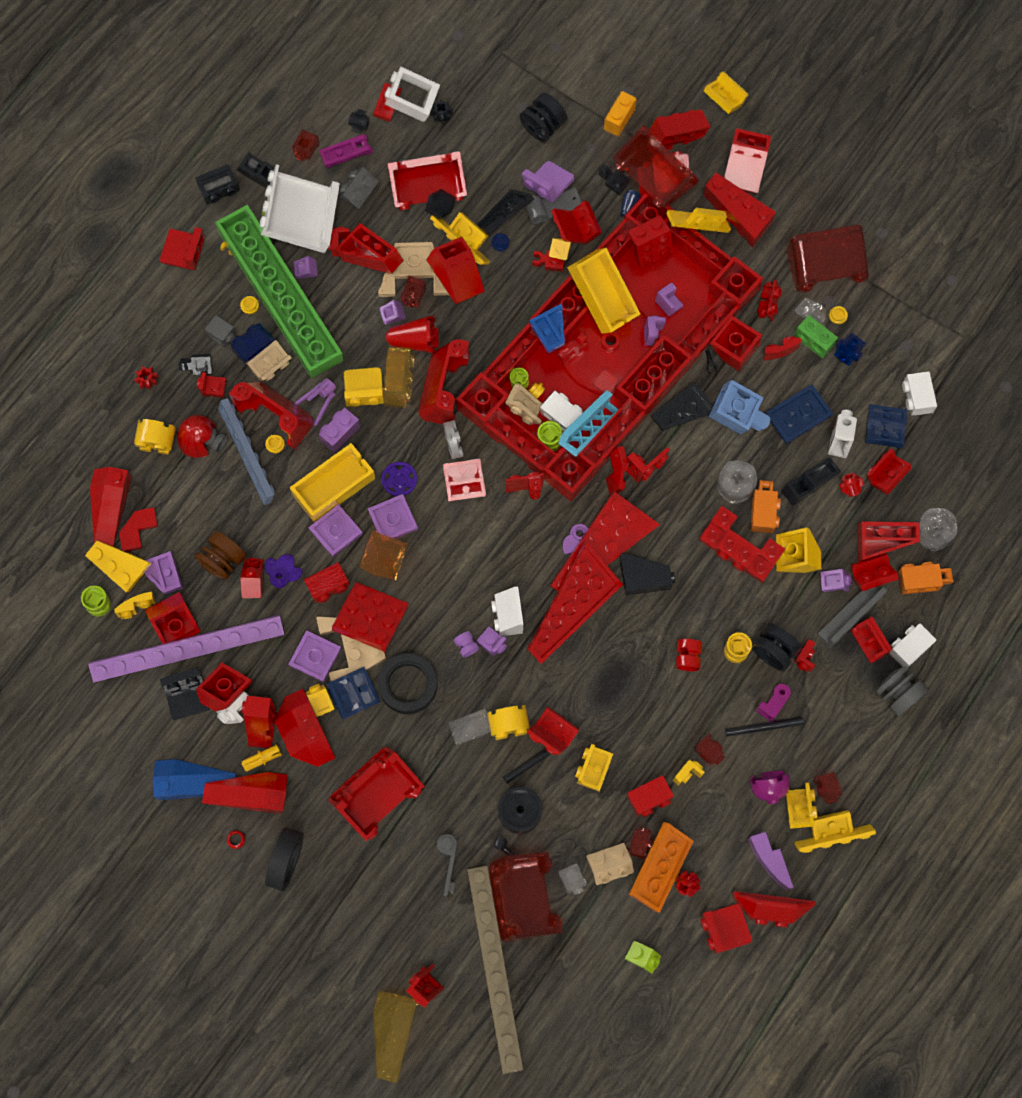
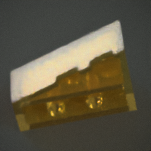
(398, 377)

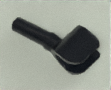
(710, 362)
(500, 844)

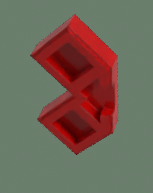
(620, 465)
(139, 521)

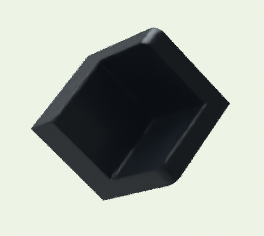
(440, 203)

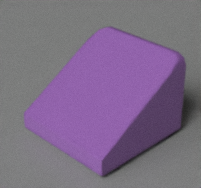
(305, 268)
(392, 312)

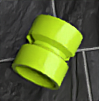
(550, 434)
(96, 601)

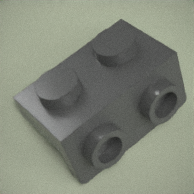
(358, 187)

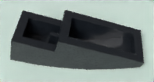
(256, 170)
(810, 481)

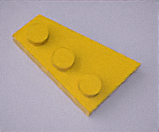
(120, 566)

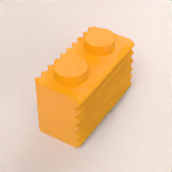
(620, 113)

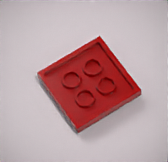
(370, 617)

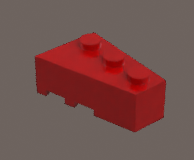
(259, 721)

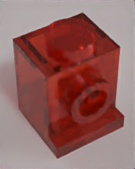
(305, 140)
(414, 285)
(710, 751)
(828, 787)
(640, 843)

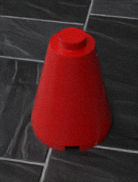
(415, 335)

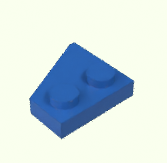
(549, 328)

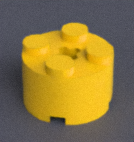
(154, 435)
(508, 721)

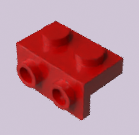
(888, 472)
(424, 986)

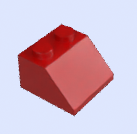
(736, 343)
(172, 619)
(222, 687)

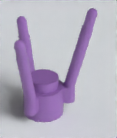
(324, 389)

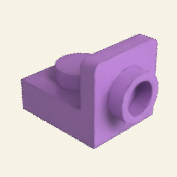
(652, 327)
(835, 580)
(492, 642)

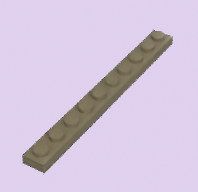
(495, 970)

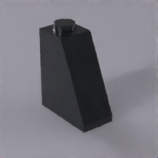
(644, 575)

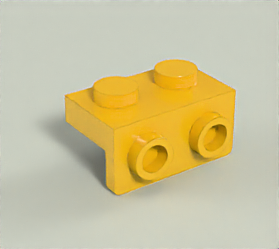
(726, 93)
(594, 767)
(800, 807)

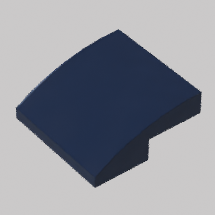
(886, 426)
(353, 693)

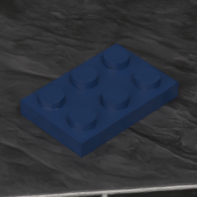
(799, 414)

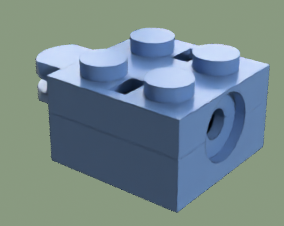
(738, 409)

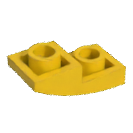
(129, 607)

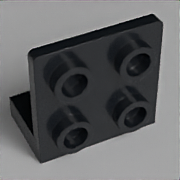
(182, 693)

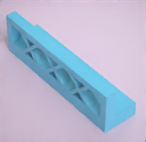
(583, 420)

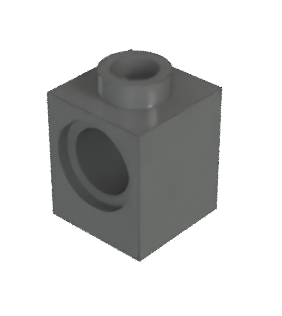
(220, 331)

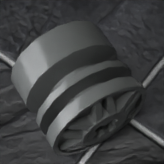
(902, 690)

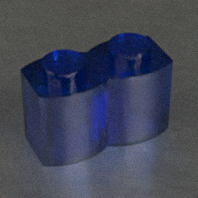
(251, 343)

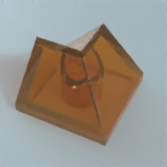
(383, 555)

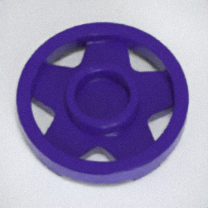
(399, 479)

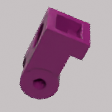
(778, 699)

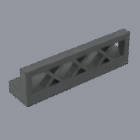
(850, 615)

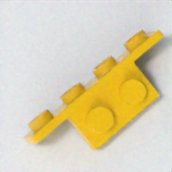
(700, 219)
(465, 228)
(833, 829)

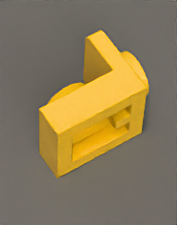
(559, 248)
(319, 700)
(684, 774)

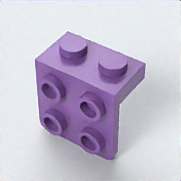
(548, 181)

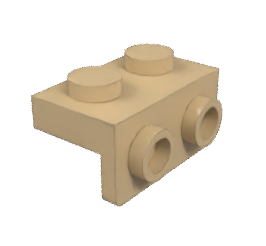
(268, 361)
(524, 404)
(610, 864)

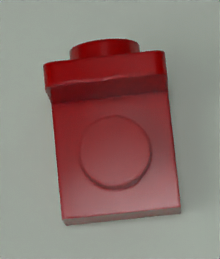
(211, 385)
(806, 652)

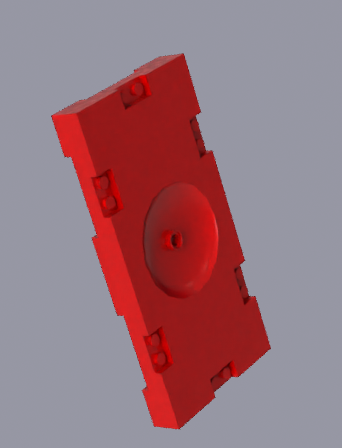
(706, 284)

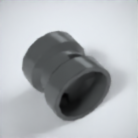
(216, 441)

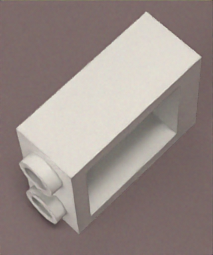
(405, 106)

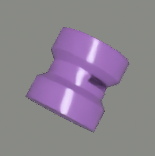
(466, 643)

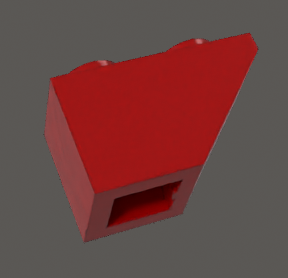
(252, 578)

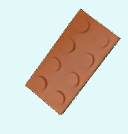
(661, 867)

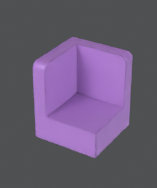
(667, 300)

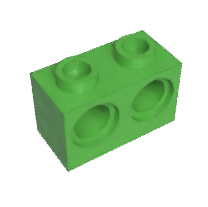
(816, 336)

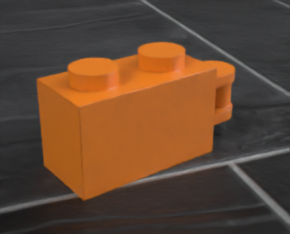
(765, 508)
(923, 578)

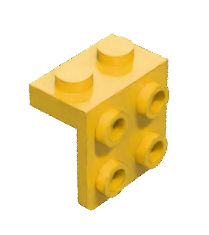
(363, 387)

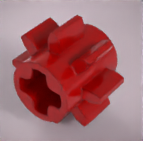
(144, 372)
(851, 484)
(688, 883)

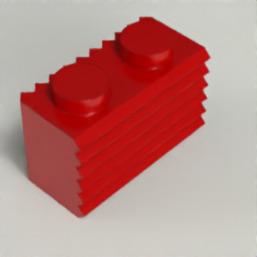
(326, 583)

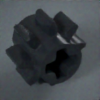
(441, 111)
(359, 120)

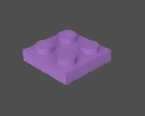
(393, 517)
(335, 530)
(315, 656)

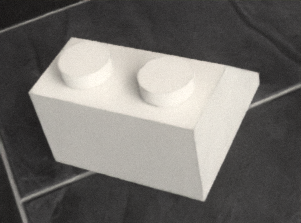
(509, 612)

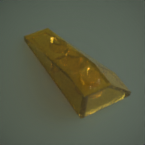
(392, 1029)

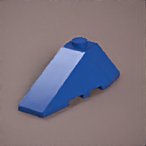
(183, 779)

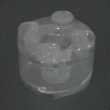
(744, 474)
(941, 519)

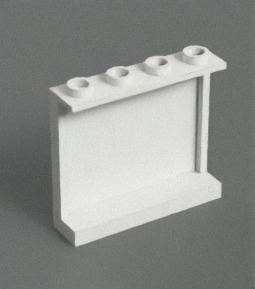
(299, 211)

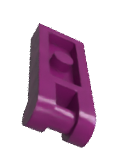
(345, 151)

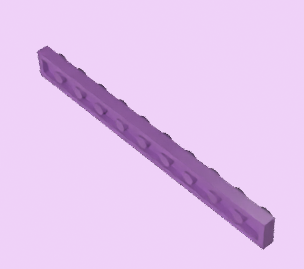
(186, 648)

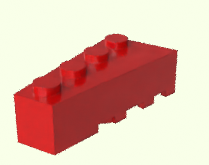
(742, 209)

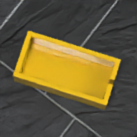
(603, 290)
(332, 482)

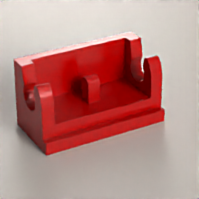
(871, 640)

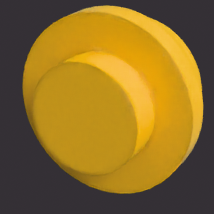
(249, 305)
(838, 315)
(536, 389)
(275, 444)

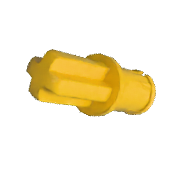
(261, 758)

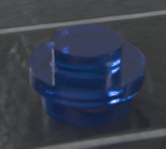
(500, 242)

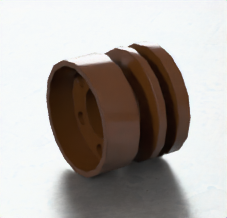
(220, 555)

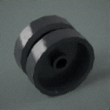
(776, 647)
(520, 822)

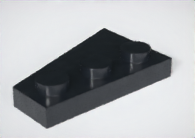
(508, 206)
(683, 408)

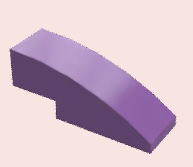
(771, 860)

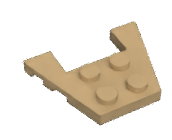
(413, 265)
(357, 653)

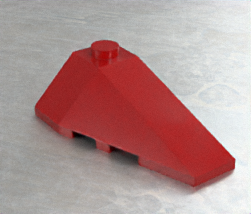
(108, 498)
(253, 792)

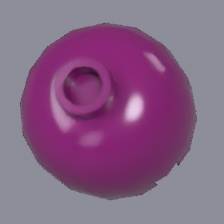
(770, 786)

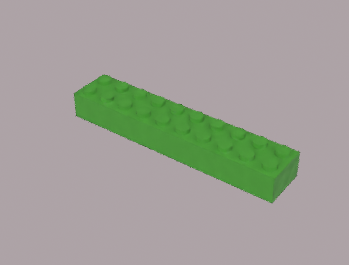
(279, 292)

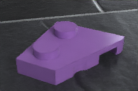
(164, 573)

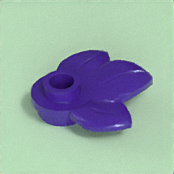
(282, 568)

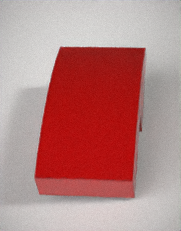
(787, 346)

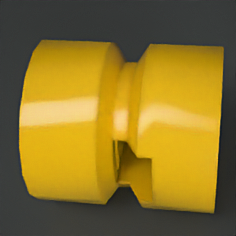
(737, 647)

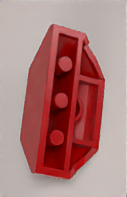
(302, 731)
(772, 908)

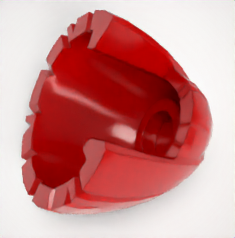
(193, 434)

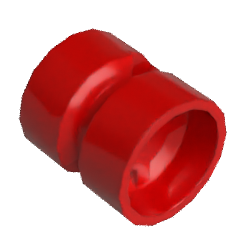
(688, 655)

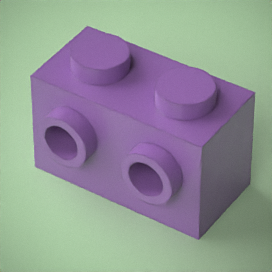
(339, 430)

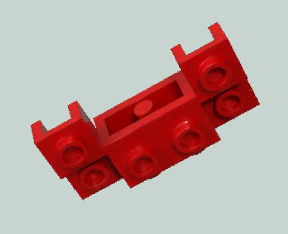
(738, 550)

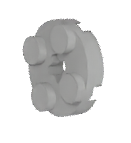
(453, 439)

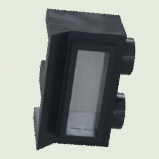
(217, 184)

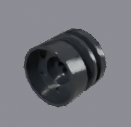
(543, 117)

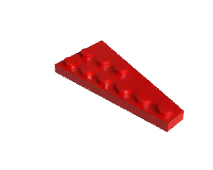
(611, 533)
(580, 595)

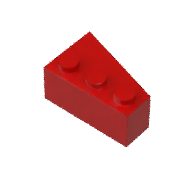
(680, 128)
(369, 250)
(885, 537)

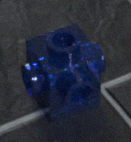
(849, 349)

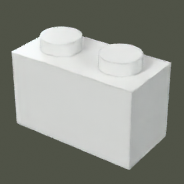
(919, 393)
(559, 410)
(912, 646)

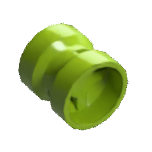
(519, 375)

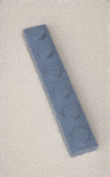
(244, 448)

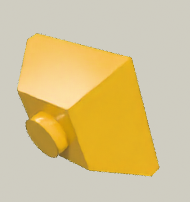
(800, 553)

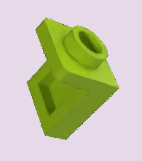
(643, 957)

